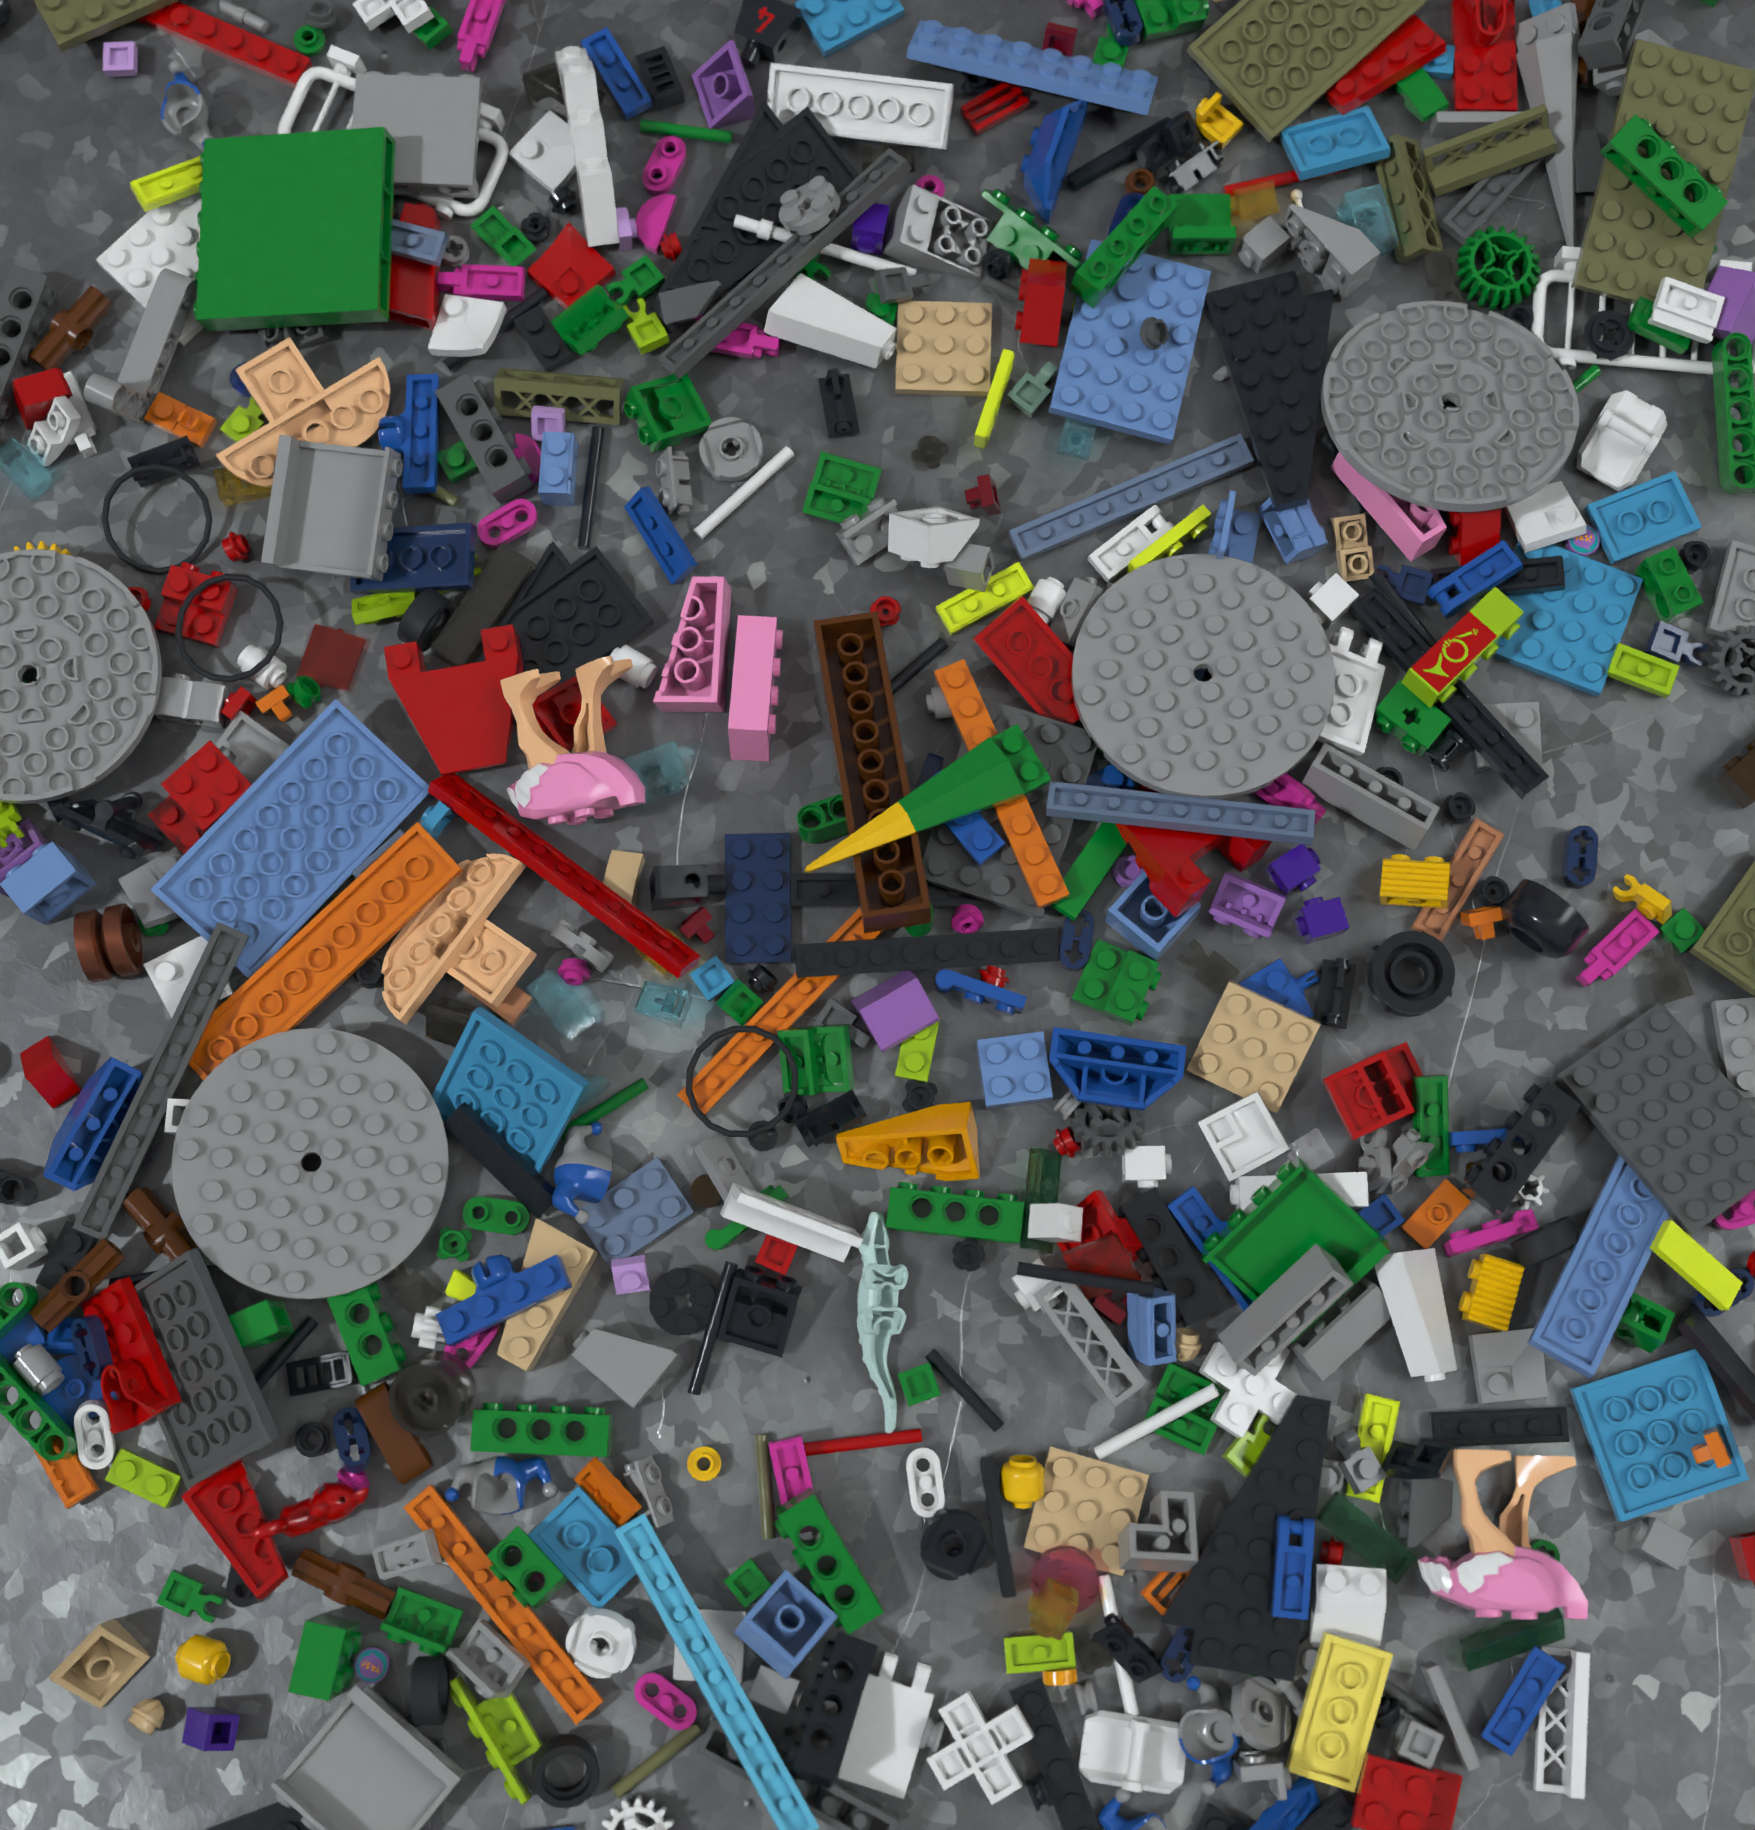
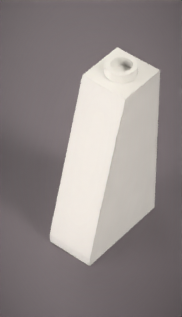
(829, 323)
(1348, 1185)
(1418, 1311)

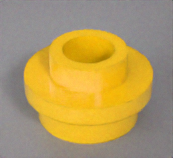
(715, 1463)

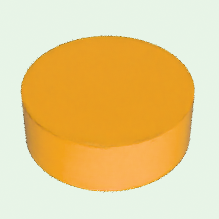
(1059, 1677)

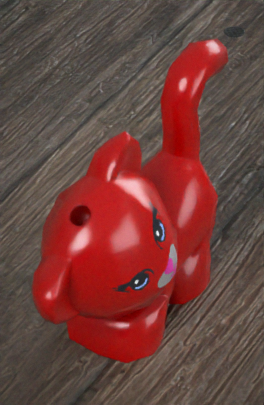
(328, 1505)

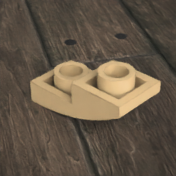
(1352, 547)
(624, 874)

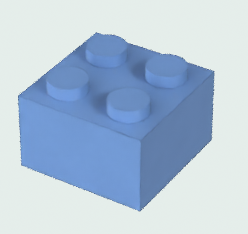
(47, 883)
(1146, 921)
(1014, 1070)
(785, 1624)

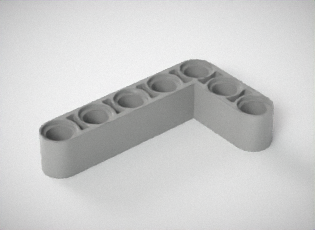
(149, 351)

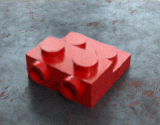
(208, 611)
(558, 712)
(1101, 1220)

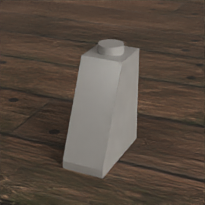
(623, 1363)

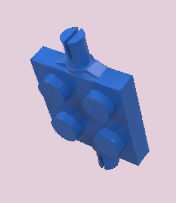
(1279, 985)

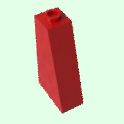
(414, 283)

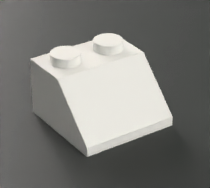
(929, 534)
(1347, 1603)

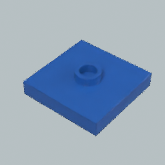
(74, 1391)

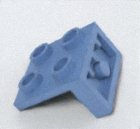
(1234, 531)

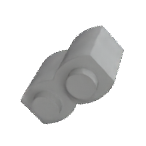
(191, 701)

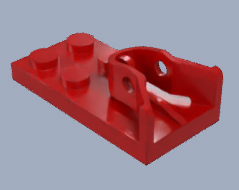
(1484, 56)
(1031, 660)
(138, 1366)

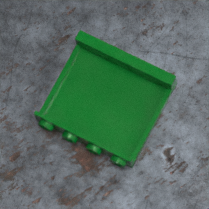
(1284, 1225)

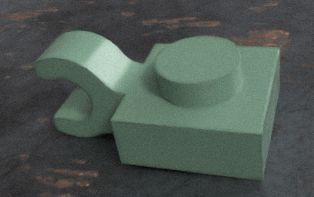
(1032, 391)

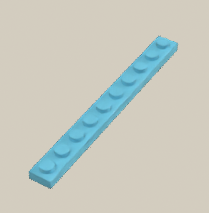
(714, 1677)

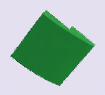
(841, 488)
(821, 1059)
(1194, 1428)

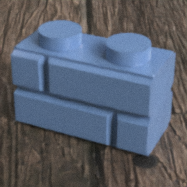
(558, 469)
(1294, 531)
(1152, 1327)

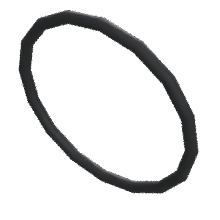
(106, 506)
(180, 619)
(734, 1133)

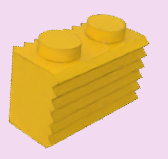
(1415, 882)
(1491, 1292)

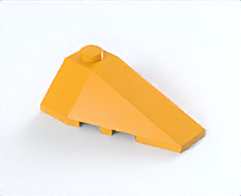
(928, 1141)

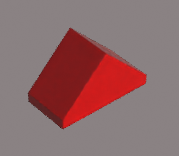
(36, 394)
(49, 1072)

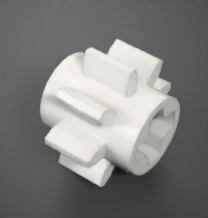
(1534, 1192)
(427, 1328)

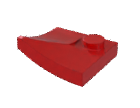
(570, 268)

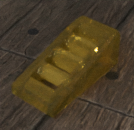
(237, 495)

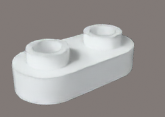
(94, 1432)
(925, 1482)

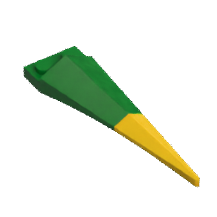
(983, 778)

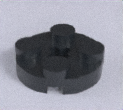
(664, 1306)
(944, 1526)

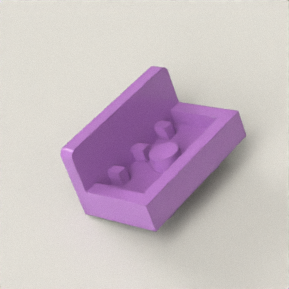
(1246, 905)

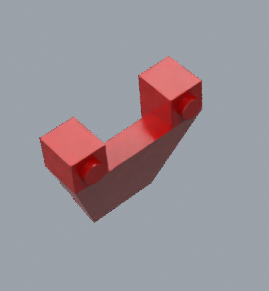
(462, 706)
(1170, 859)

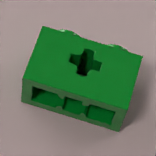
(1426, 721)
(1644, 1323)

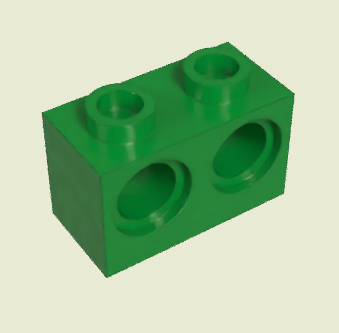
(1668, 586)
(261, 1324)
(533, 1562)

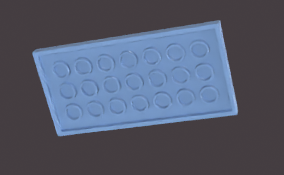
(293, 836)

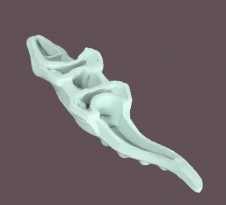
(879, 1310)

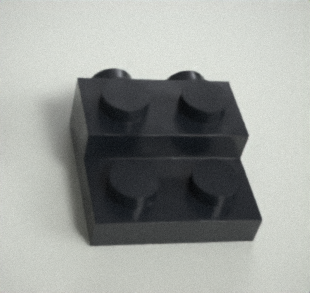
(760, 1310)

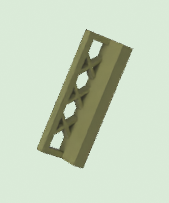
(1489, 155)
(1407, 198)
(562, 385)

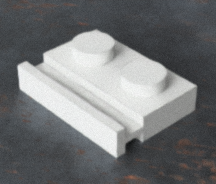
(1686, 310)

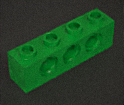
(1647, 176)
(1123, 247)
(1005, 1230)
(368, 1367)
(487, 1433)
(807, 1511)

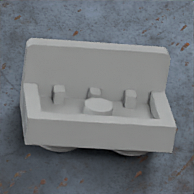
(488, 1661)
(1257, 1766)

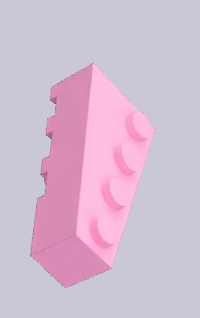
(1409, 526)
(699, 653)
(754, 688)

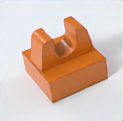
(275, 702)
(1482, 920)
(1711, 1449)

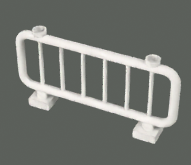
(344, 72)
(1564, 269)

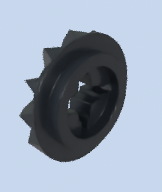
(1609, 322)

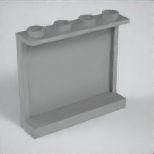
(432, 129)
(331, 509)
(367, 1770)

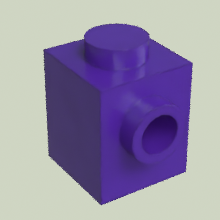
(870, 229)
(1295, 869)
(1321, 919)
(210, 1728)

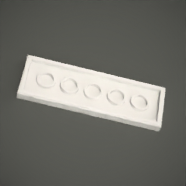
(864, 104)

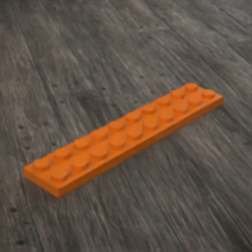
(329, 947)

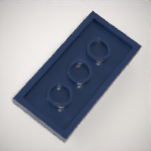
(425, 559)
(758, 899)

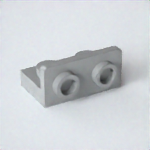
(869, 532)

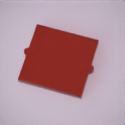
(331, 657)
(1102, 1257)

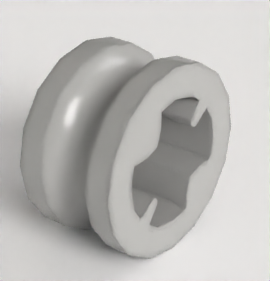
(460, 243)
(1067, 1105)
(1085, 1697)
(932, 1734)

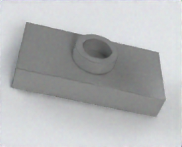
(1074, 610)
(721, 1165)
(406, 1554)

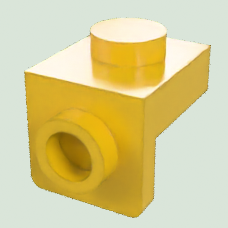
(1216, 121)

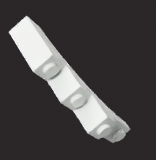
(588, 145)

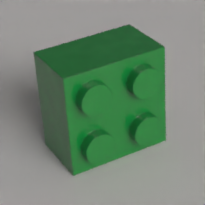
(325, 1657)

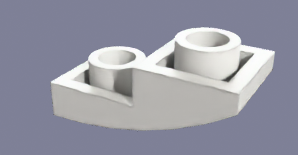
(53, 435)

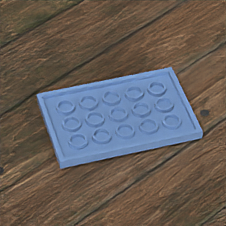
(1106, 368)

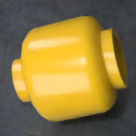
(1022, 1481)
(202, 1659)

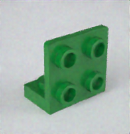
(1201, 225)

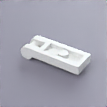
(1115, 554)

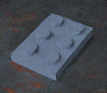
(636, 1212)

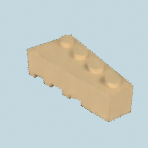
(531, 1330)

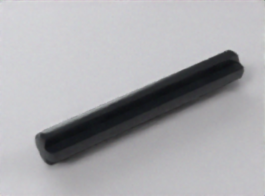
(1108, 160)

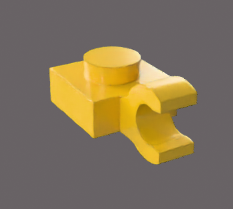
(1648, 901)

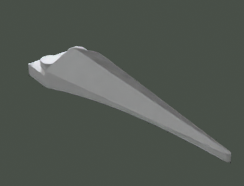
(1549, 74)

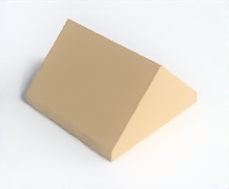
(101, 1664)

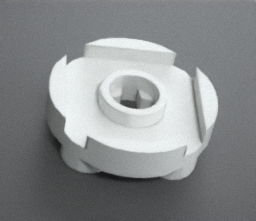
(607, 1625)

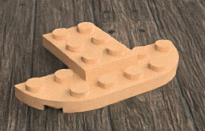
(301, 408)
(457, 940)

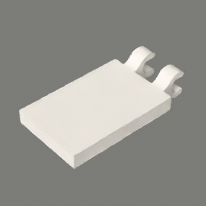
(1355, 693)
(887, 1730)

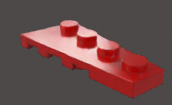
(1391, 61)
(229, 1513)

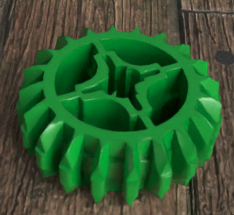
(1501, 251)

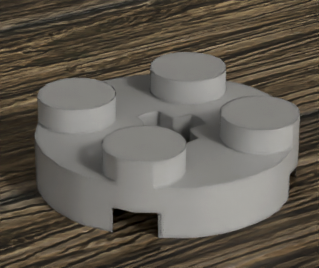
(808, 206)
(715, 442)
(582, 946)
(1255, 1698)

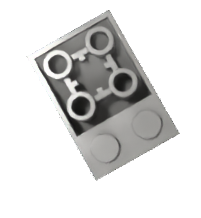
(936, 234)
(1330, 250)

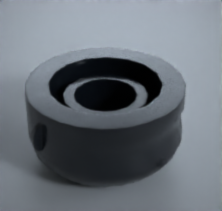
(1543, 920)
(1428, 955)

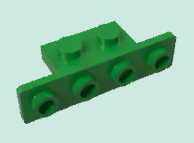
(1023, 237)

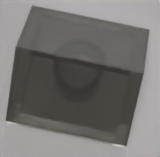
(545, 90)
(448, 1018)

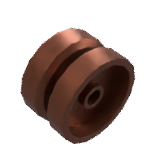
(108, 943)

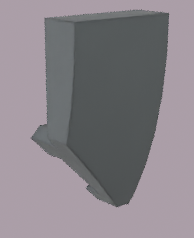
(687, 302)

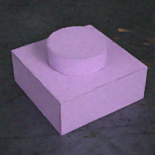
(120, 58)
(626, 229)
(546, 420)
(630, 1274)

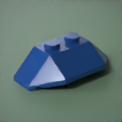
(1051, 156)
(1115, 1068)
(92, 1125)

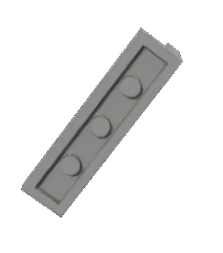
(1101, 1333)

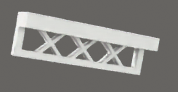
(789, 1223)
(1574, 1729)

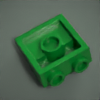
(1171, 17)
(666, 411)
(1117, 982)

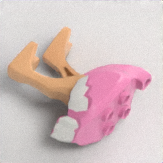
(562, 783)
(1502, 1567)

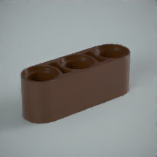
(400, 1448)

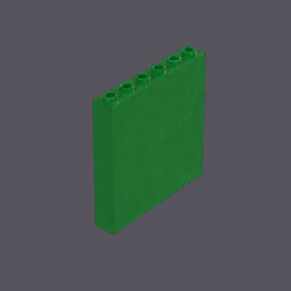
(295, 229)

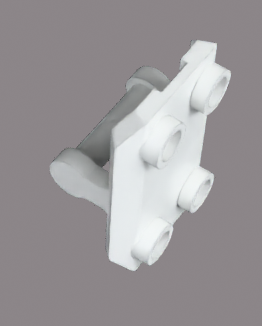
(1621, 440)
(1132, 1752)

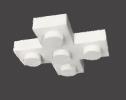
(410, 12)
(1244, 1392)
(980, 1747)

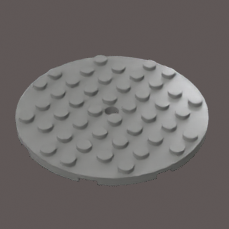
(1491, 450)
(93, 674)
(1190, 735)
(298, 1229)

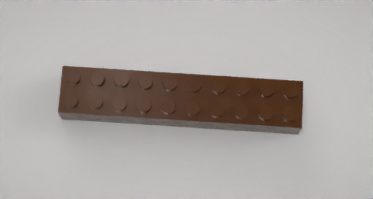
(870, 767)

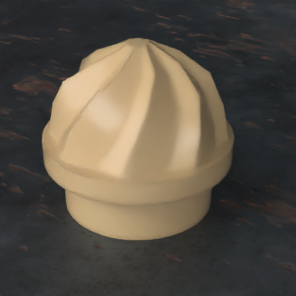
(1187, 1343)
(147, 1715)

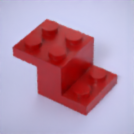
(198, 796)
(1374, 1090)
(1404, 1796)

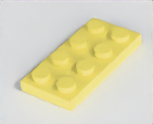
(1339, 1711)

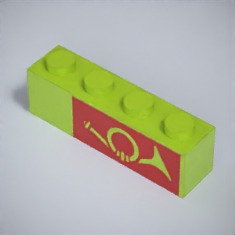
(1463, 647)

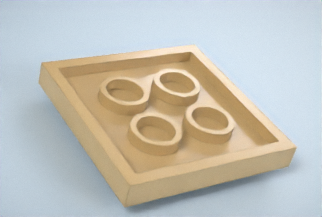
(943, 348)
(1253, 1045)
(1085, 1507)

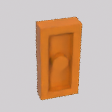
(180, 419)

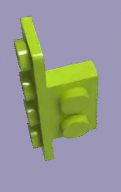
(503, 1730)

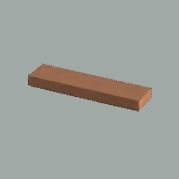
(1466, 868)

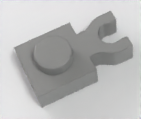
(1376, 1159)

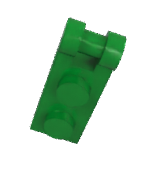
(719, 1239)

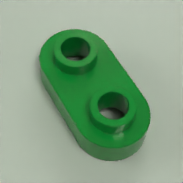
(496, 1215)

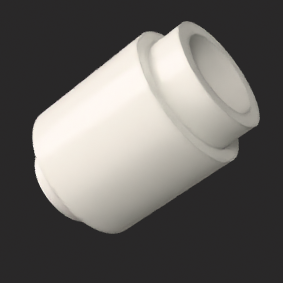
(1047, 598)
(643, 669)
(271, 675)

